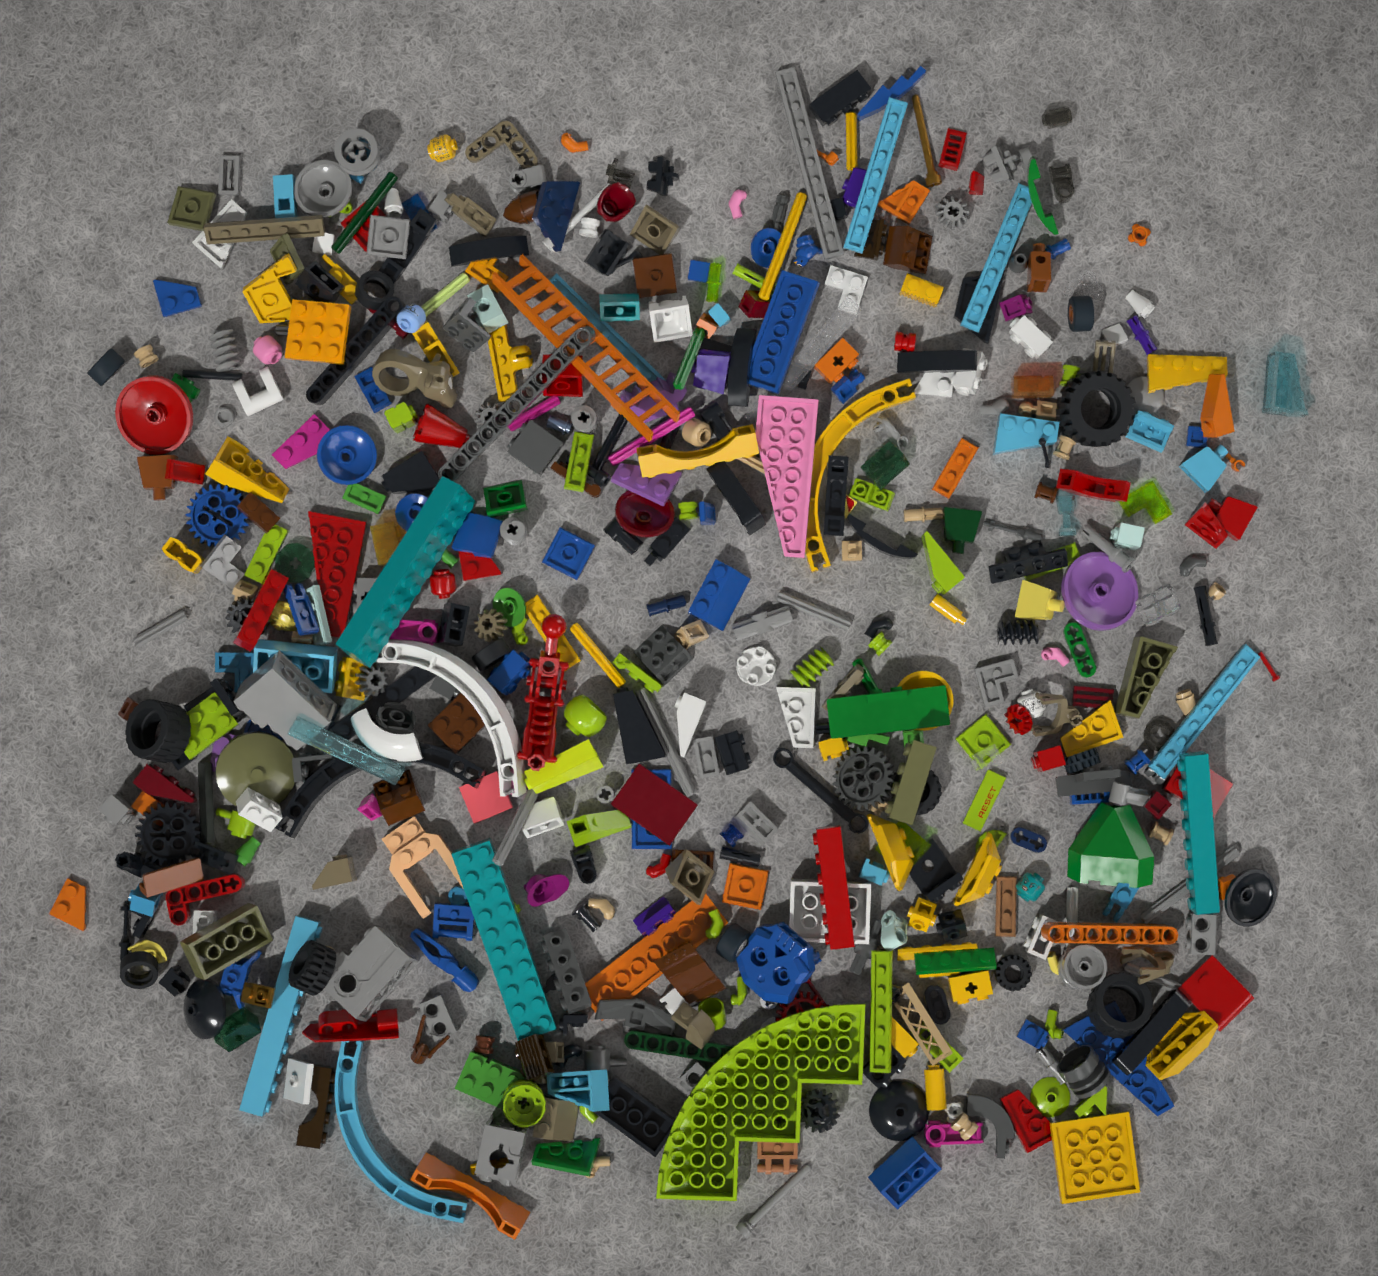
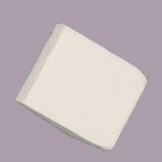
(323, 244)
(1115, 333)

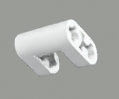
(262, 399)

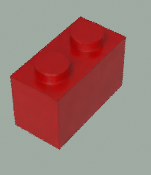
(1048, 759)

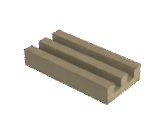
(1105, 344)

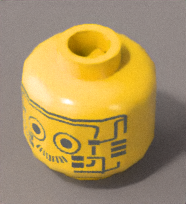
(442, 148)

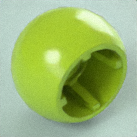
(584, 716)

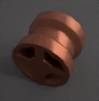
(484, 1044)

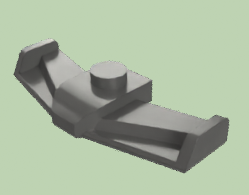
(636, 1014)

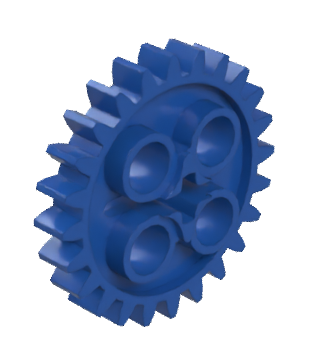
(209, 531)

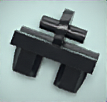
(664, 176)

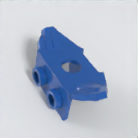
(235, 977)

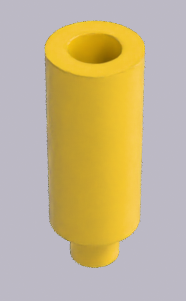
(947, 609)

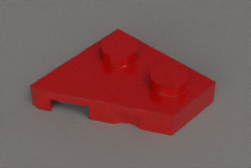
(1207, 526)
(477, 567)

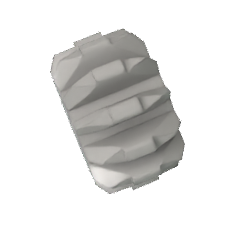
(951, 219)
(485, 414)

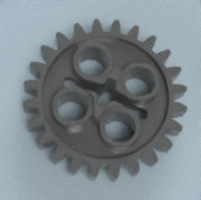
(877, 788)

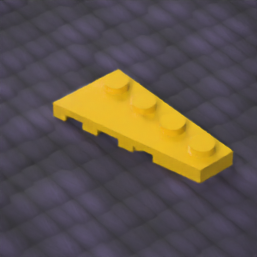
(1178, 370)

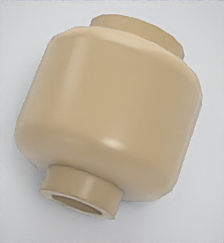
(696, 432)

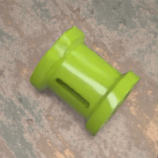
(1069, 372)

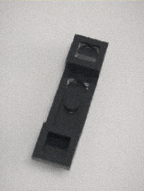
(418, 233)
(488, 249)
(740, 367)
(835, 495)
(902, 551)

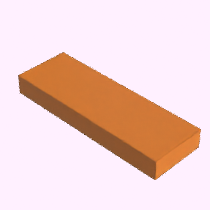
(955, 468)

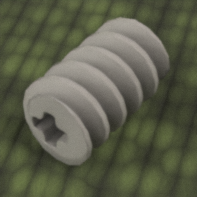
(223, 351)
(589, 413)
(505, 530)

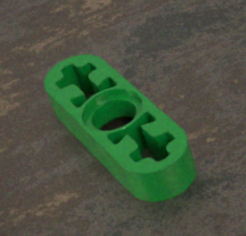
(1079, 666)

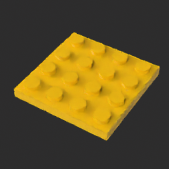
(1094, 1157)

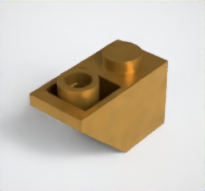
(258, 994)

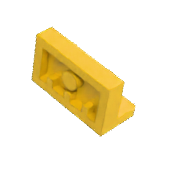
(345, 684)

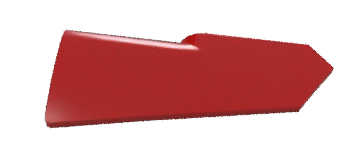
(342, 1026)

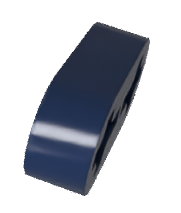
(1030, 835)

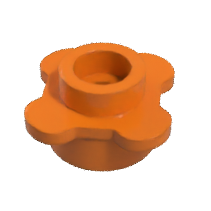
(1137, 229)

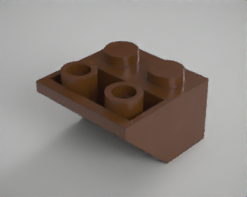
(907, 249)
(398, 800)

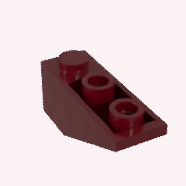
(155, 783)

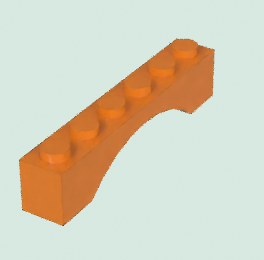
(505, 1214)

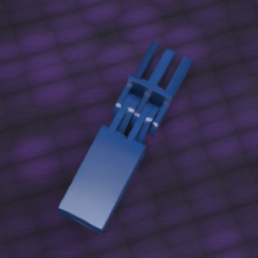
(447, 962)

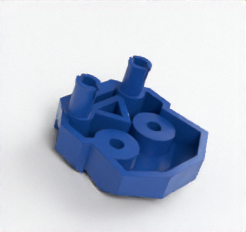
(766, 974)

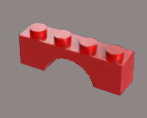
(260, 610)

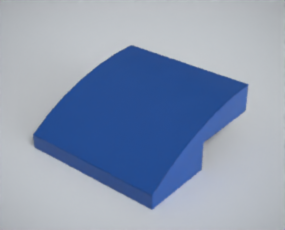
(478, 535)

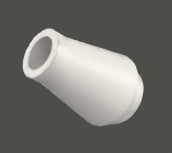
(393, 205)
(1140, 304)

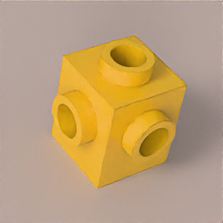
(922, 915)

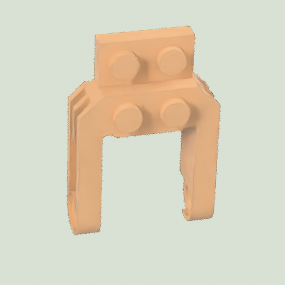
(409, 846)

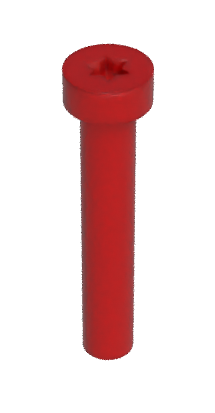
(1268, 666)

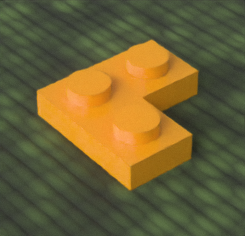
(483, 272)

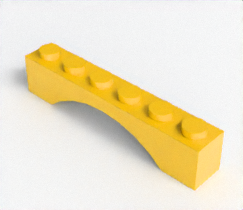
(736, 444)

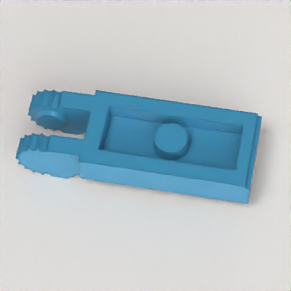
(1122, 896)

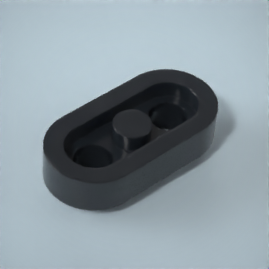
(937, 1004)

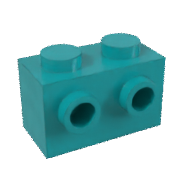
(619, 307)

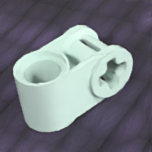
(893, 931)

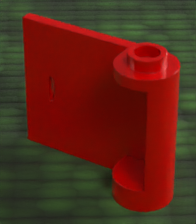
(1216, 992)

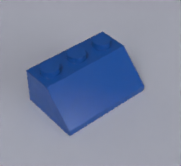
(719, 595)
(904, 1173)

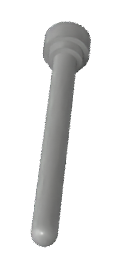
(747, 1226)

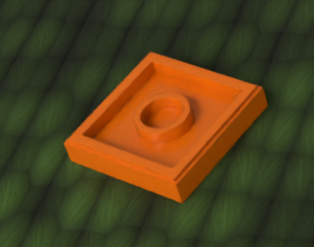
(745, 886)

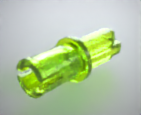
(713, 282)

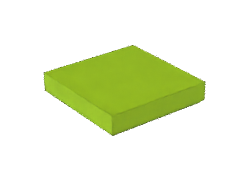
(982, 735)

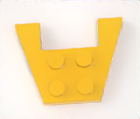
(267, 293)

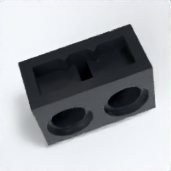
(885, 1079)

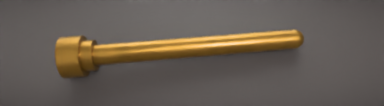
(932, 176)

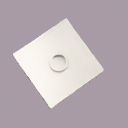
(298, 1081)

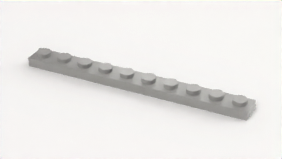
(809, 163)

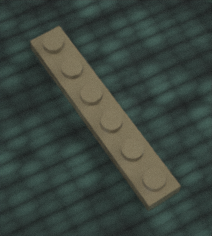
(264, 229)

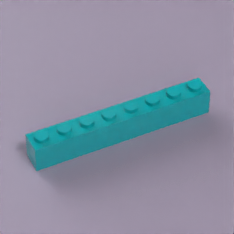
(1199, 833)

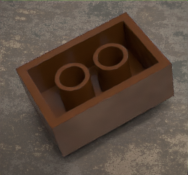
(457, 724)

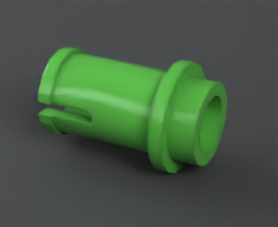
(449, 559)

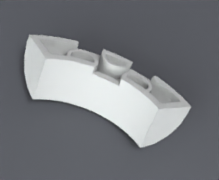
(389, 745)

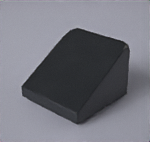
(838, 208)

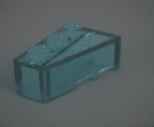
(1282, 387)

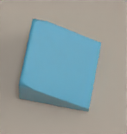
(719, 315)

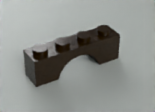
(313, 1133)

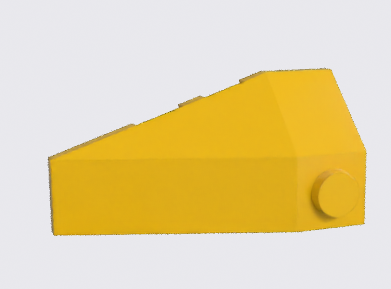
(239, 471)

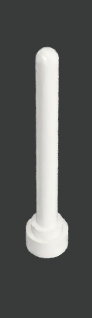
(577, 218)

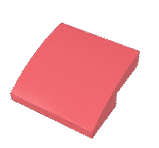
(486, 799)

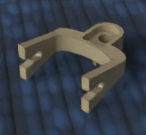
(1065, 714)
(1161, 960)

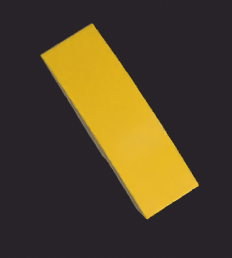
(431, 346)

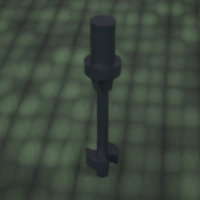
(124, 944)

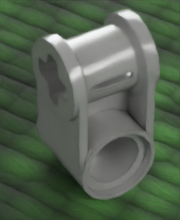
(530, 178)

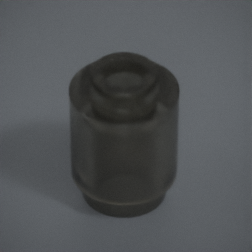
(1057, 117)

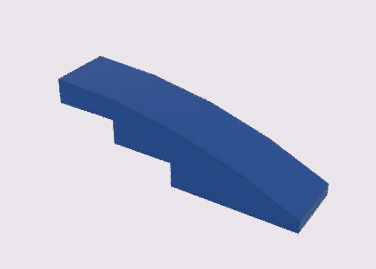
(899, 89)

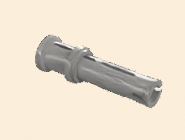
(1115, 553)

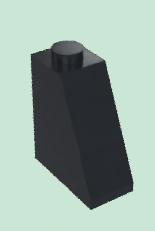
(411, 476)

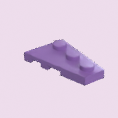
(655, 489)

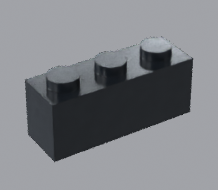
(840, 99)

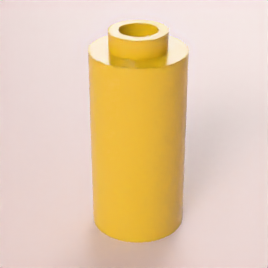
(935, 1088)

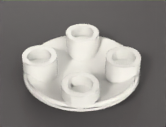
(756, 666)

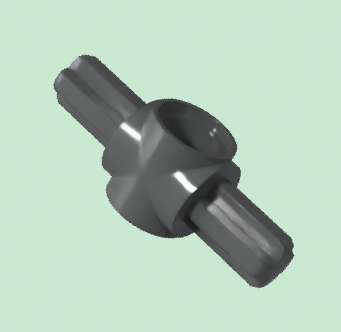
(863, 951)

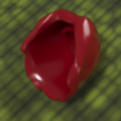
(615, 202)

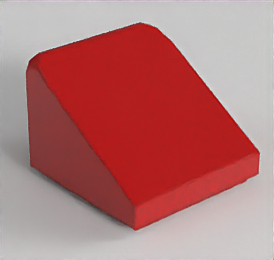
(976, 183)

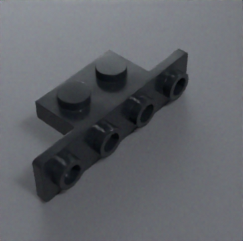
(1027, 561)

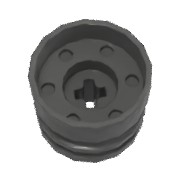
(1083, 1071)

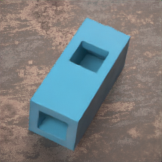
(284, 198)

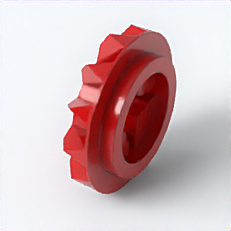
(1019, 712)

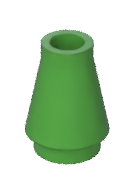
(247, 851)

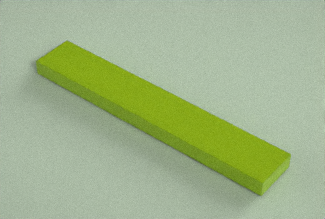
(881, 1011)

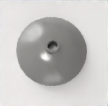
(315, 180)

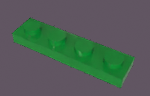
(955, 961)

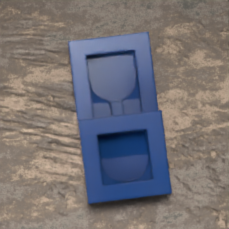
(375, 396)

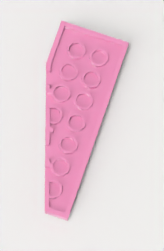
(787, 453)

